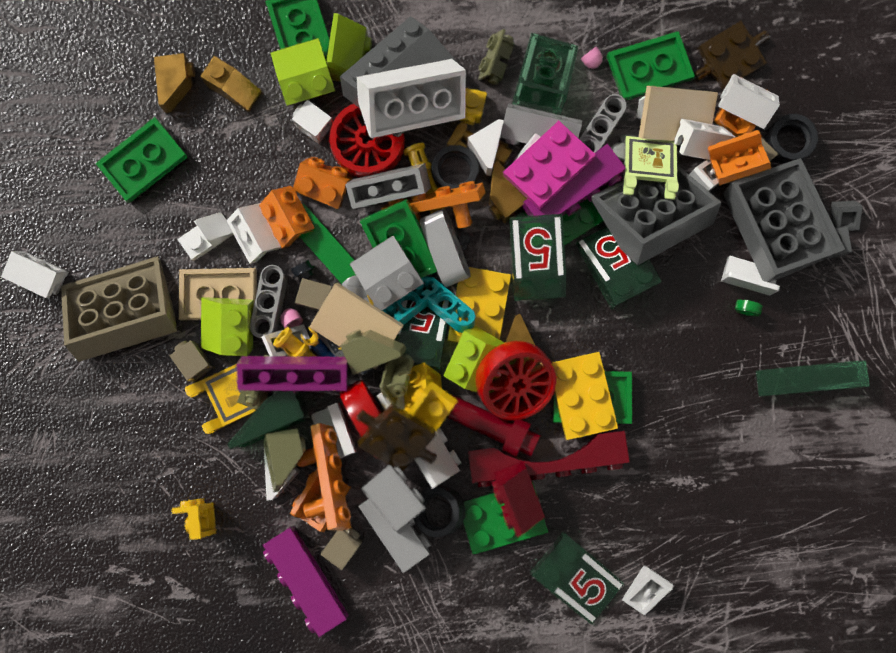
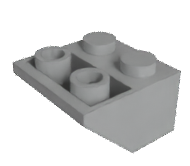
(393, 497)

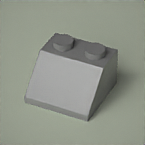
(386, 273)

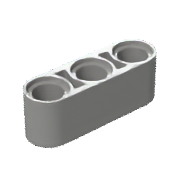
(605, 119)
(445, 247)
(265, 291)

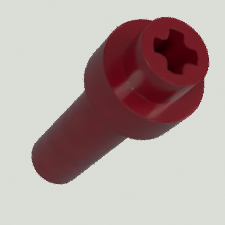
(514, 435)

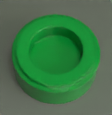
(748, 308)

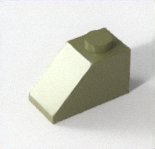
(369, 350)
(283, 454)

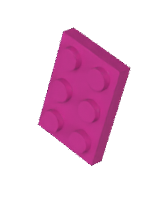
(549, 165)

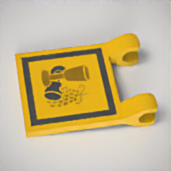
(223, 396)

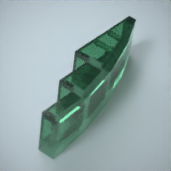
(812, 378)

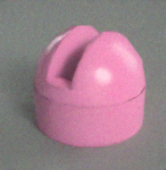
(593, 58)
(290, 318)

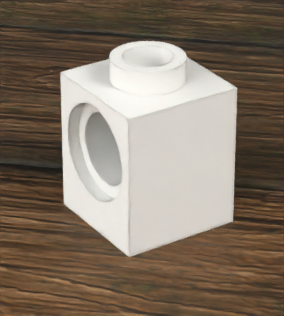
(312, 121)

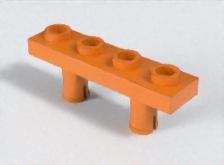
(444, 197)
(332, 486)

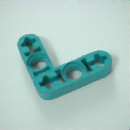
(431, 300)

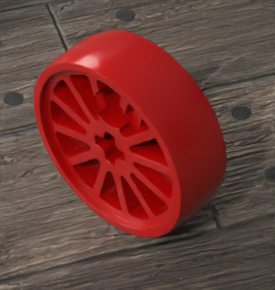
(393, 154)
(515, 380)
(359, 398)

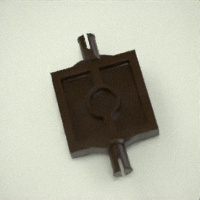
(731, 53)
(396, 437)

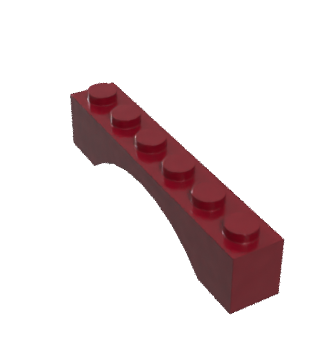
(601, 450)

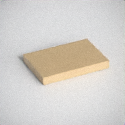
(667, 106)
(213, 283)
(347, 312)

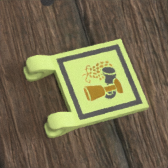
(652, 162)

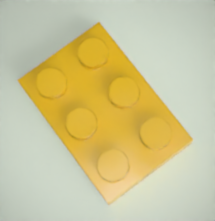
(487, 296)
(583, 396)

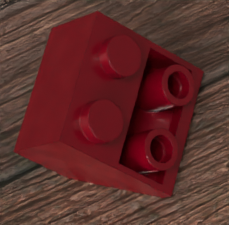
(517, 492)

